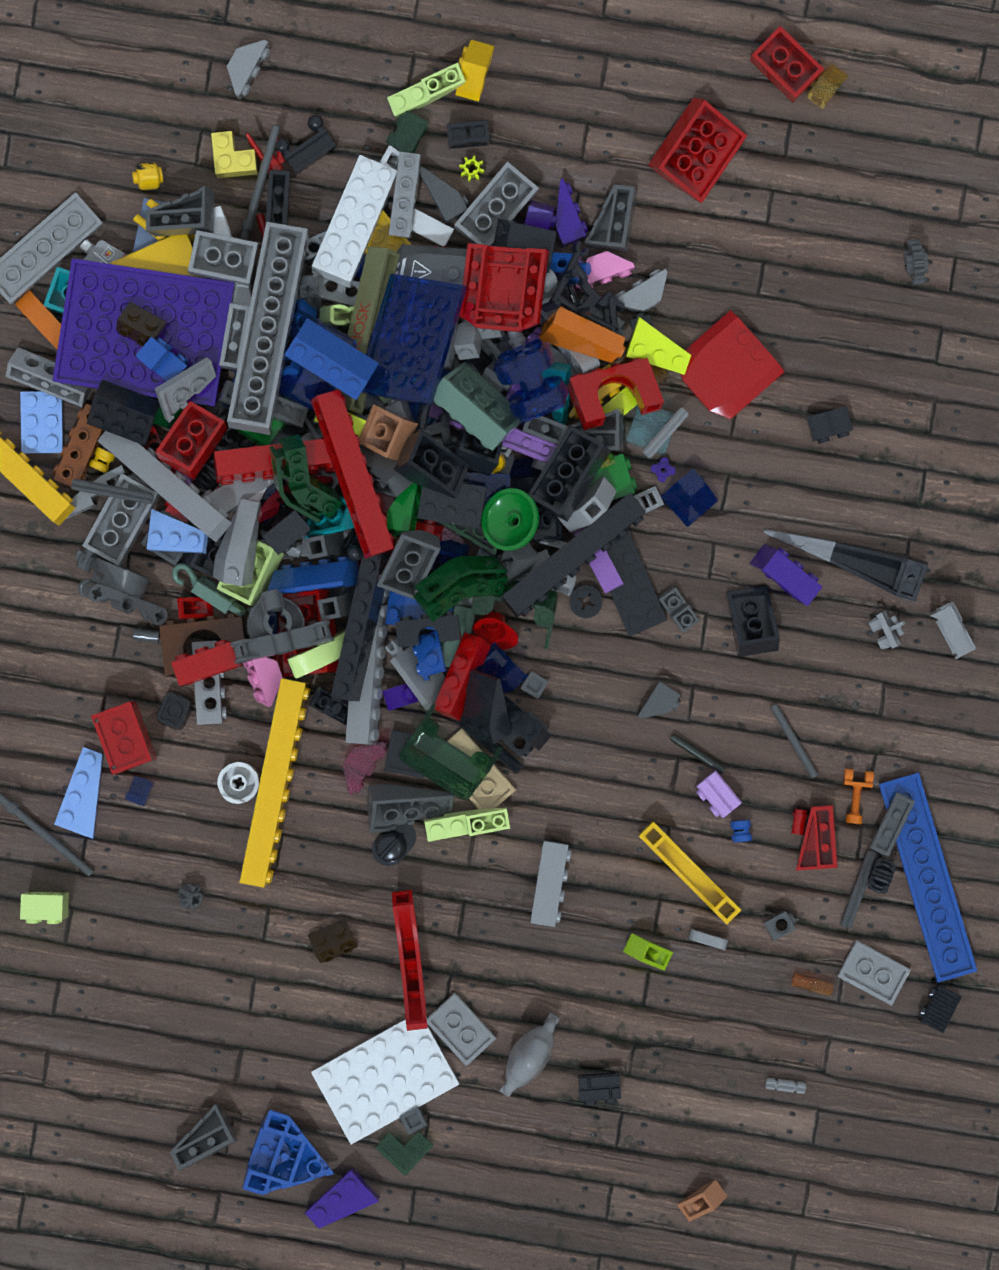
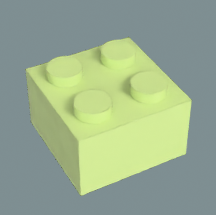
(44, 906)

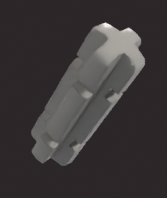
(785, 1085)

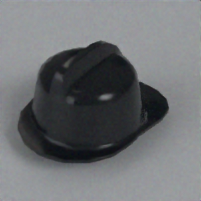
(393, 845)

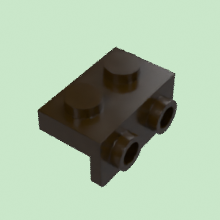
(139, 324)
(332, 941)

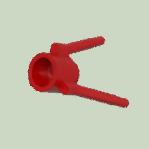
(275, 163)

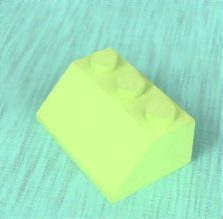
(265, 564)

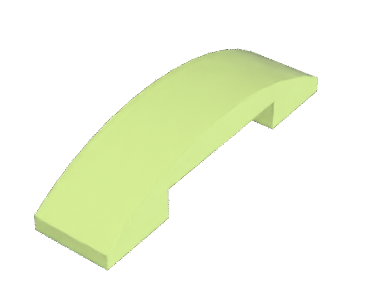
(317, 657)

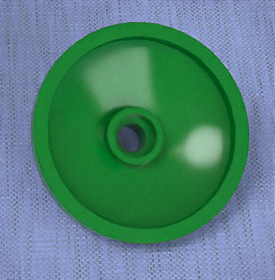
(500, 519)

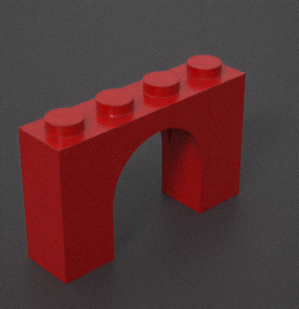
(635, 375)

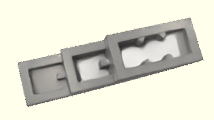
(84, 501)

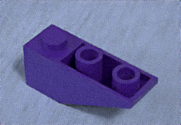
(567, 222)

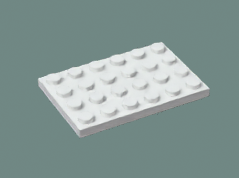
(384, 1079)

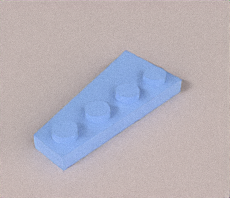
(81, 798)

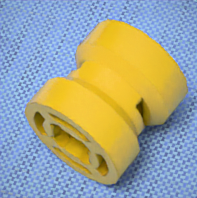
(103, 456)

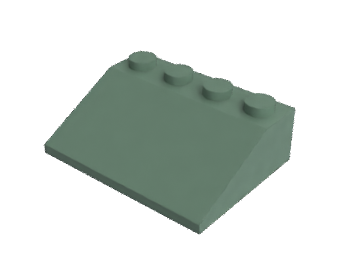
(476, 406)

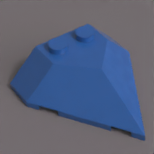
(282, 1157)

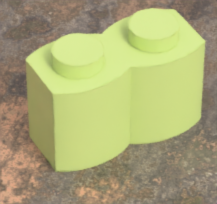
(336, 315)

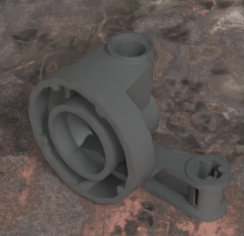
(123, 589)
(264, 643)

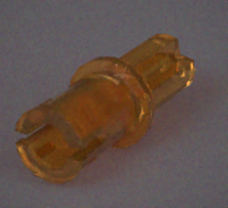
(812, 984)

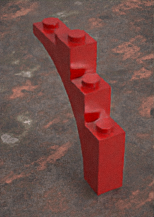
(410, 960)

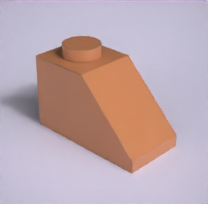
(702, 1200)

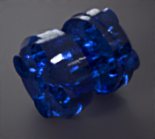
(537, 394)

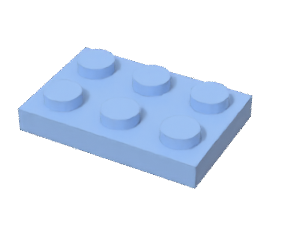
(41, 423)

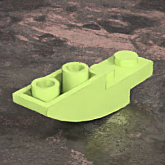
(427, 90)
(467, 822)

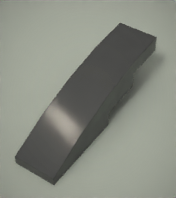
(285, 410)

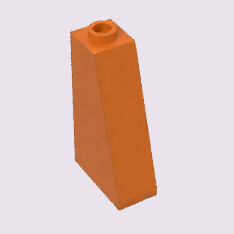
(581, 335)

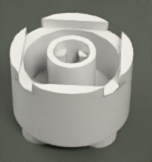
(229, 789)

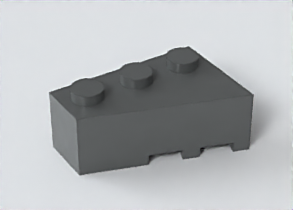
(183, 215)
(611, 432)
(205, 1139)

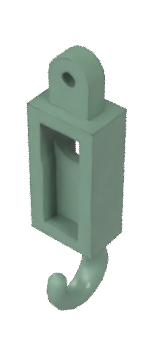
(207, 590)

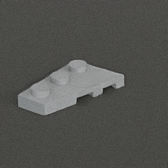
(179, 389)

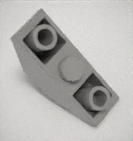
(245, 66)
(644, 294)
(591, 506)

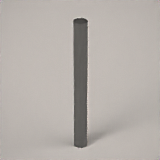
(794, 741)

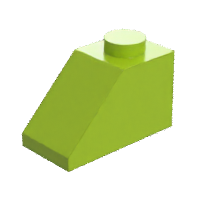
(647, 952)

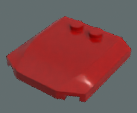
(503, 287)
(729, 367)

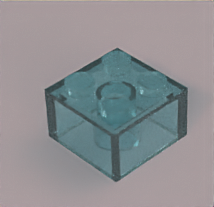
(646, 427)

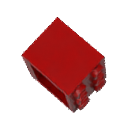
(124, 737)

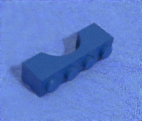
(291, 367)

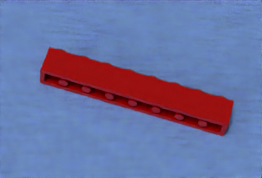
(352, 473)

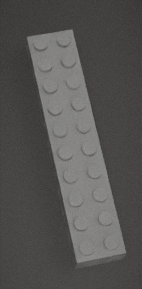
(268, 328)

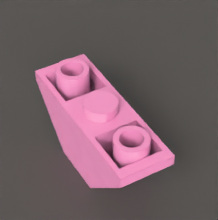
(605, 267)
(265, 679)

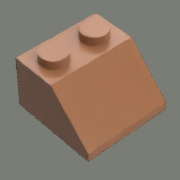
(386, 432)

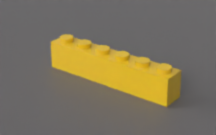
(33, 484)

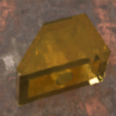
(827, 86)

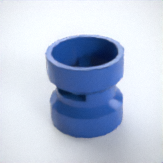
(743, 835)

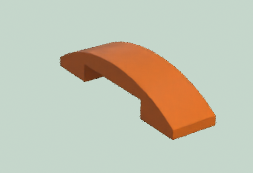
(40, 317)

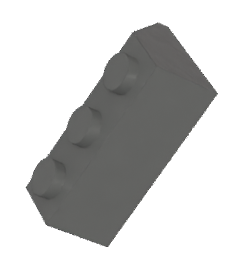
(409, 562)

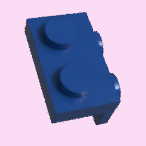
(429, 655)

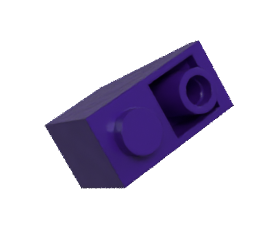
(399, 697)

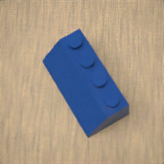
(331, 359)
(315, 577)

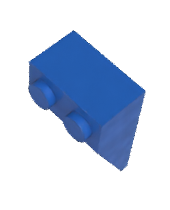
(403, 606)

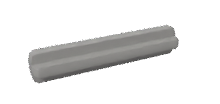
(665, 433)

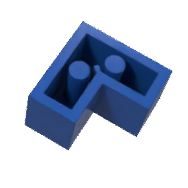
(158, 357)

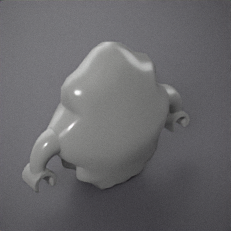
(529, 1055)

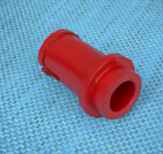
(799, 821)

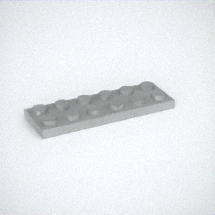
(46, 247)

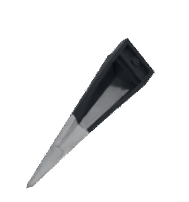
(885, 569)

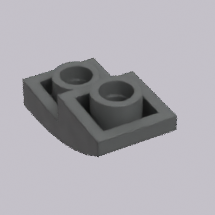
(678, 609)

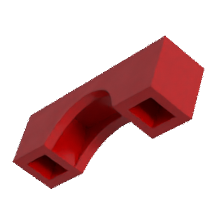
(452, 695)

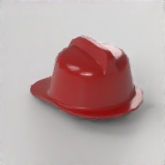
(494, 628)

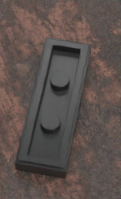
(892, 824)

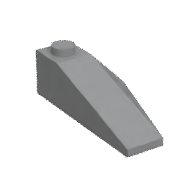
(237, 550)

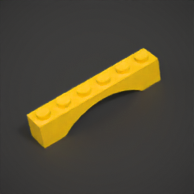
(689, 872)

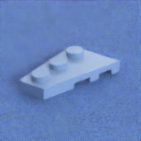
(174, 536)

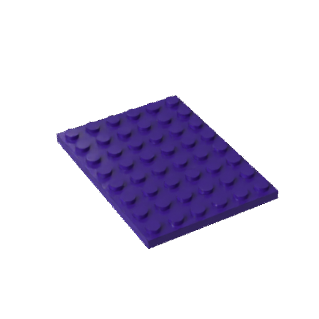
(96, 351)

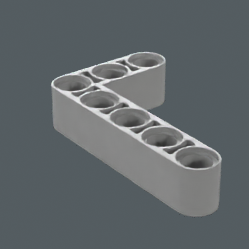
(580, 362)

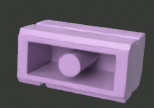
(718, 794)

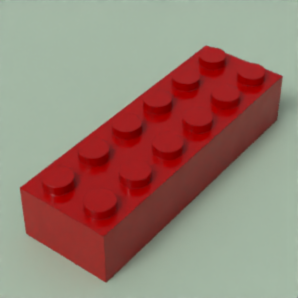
(255, 462)

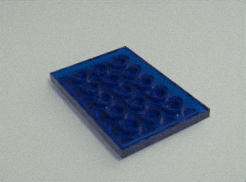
(413, 338)

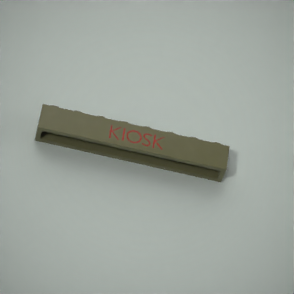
(372, 287)

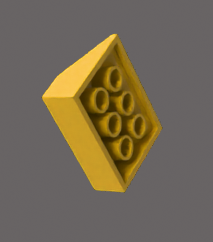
(165, 255)

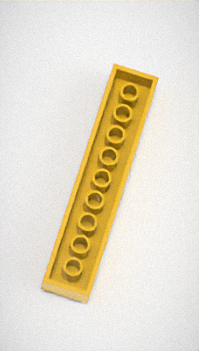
(274, 782)

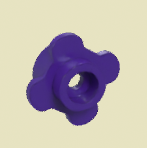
(668, 469)

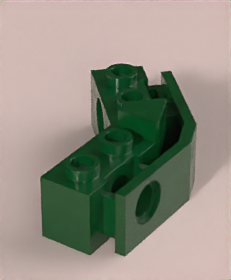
(309, 494)
(459, 579)

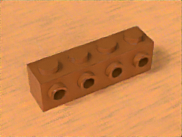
(79, 450)

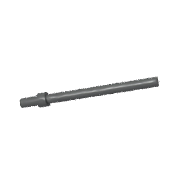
(248, 223)
(13, 808)

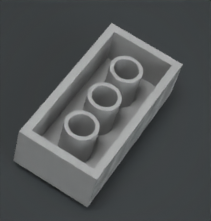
(502, 199)
(119, 523)

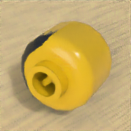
(147, 176)

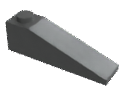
(397, 805)

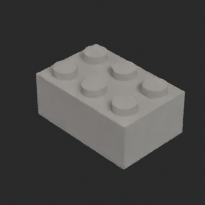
(223, 258)

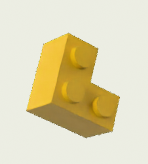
(474, 65)

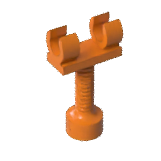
(854, 816)

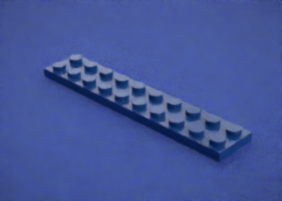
(930, 883)

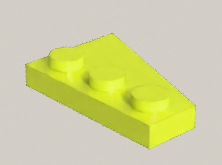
(660, 350)

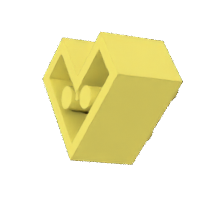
(231, 162)

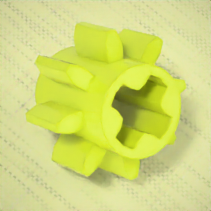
(468, 163)

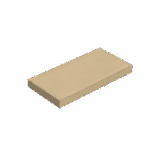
(494, 787)

